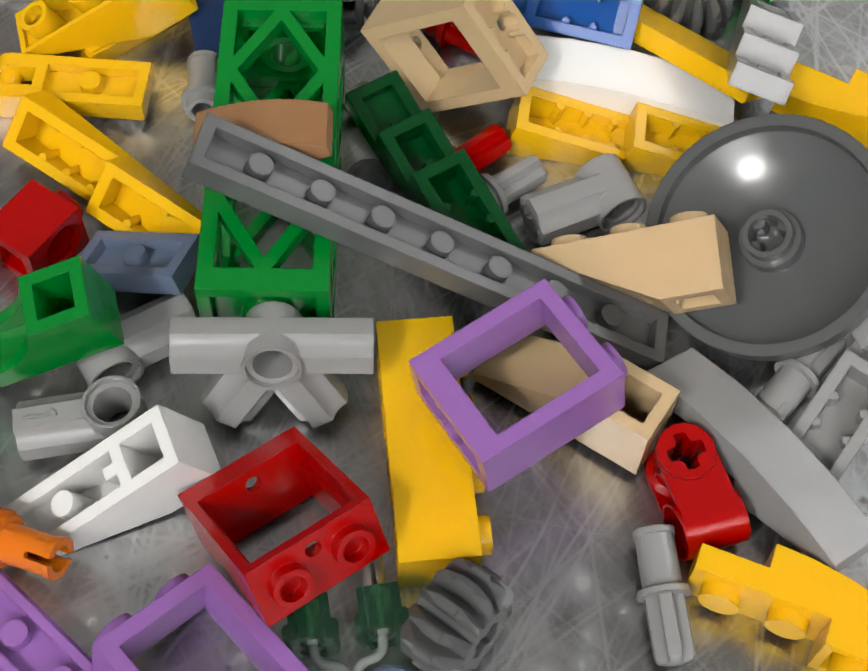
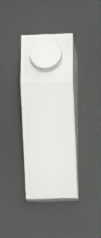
(122, 480)

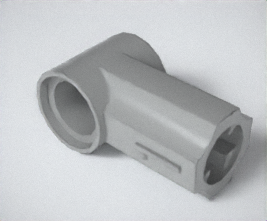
(596, 196)
(145, 340)
(75, 420)

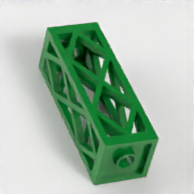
(255, 58)

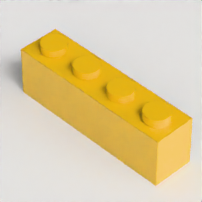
(427, 475)

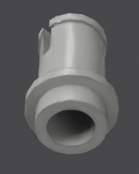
(200, 82)

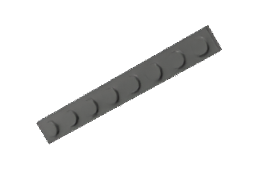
(409, 234)

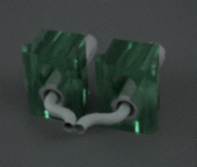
(377, 625)

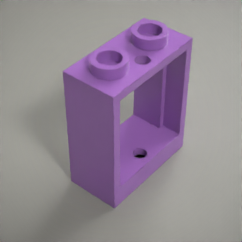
(504, 455)
(177, 603)

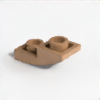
(291, 122)

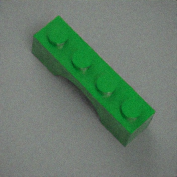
(57, 320)

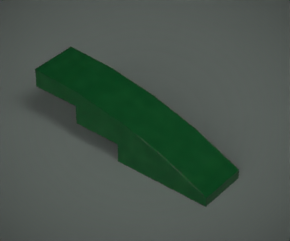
(423, 158)

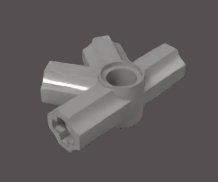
(272, 354)

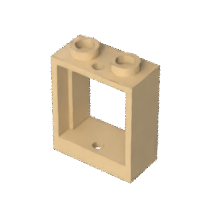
(508, 54)

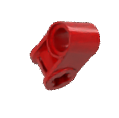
(695, 499)

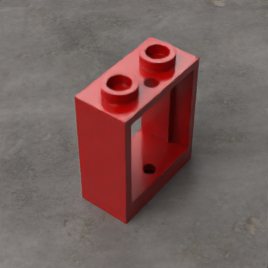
(287, 474)

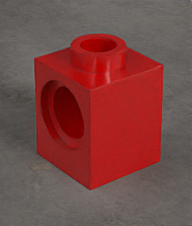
(40, 229)

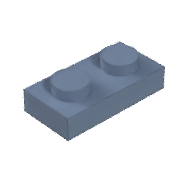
(144, 260)

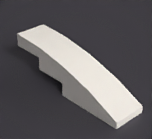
(622, 77)

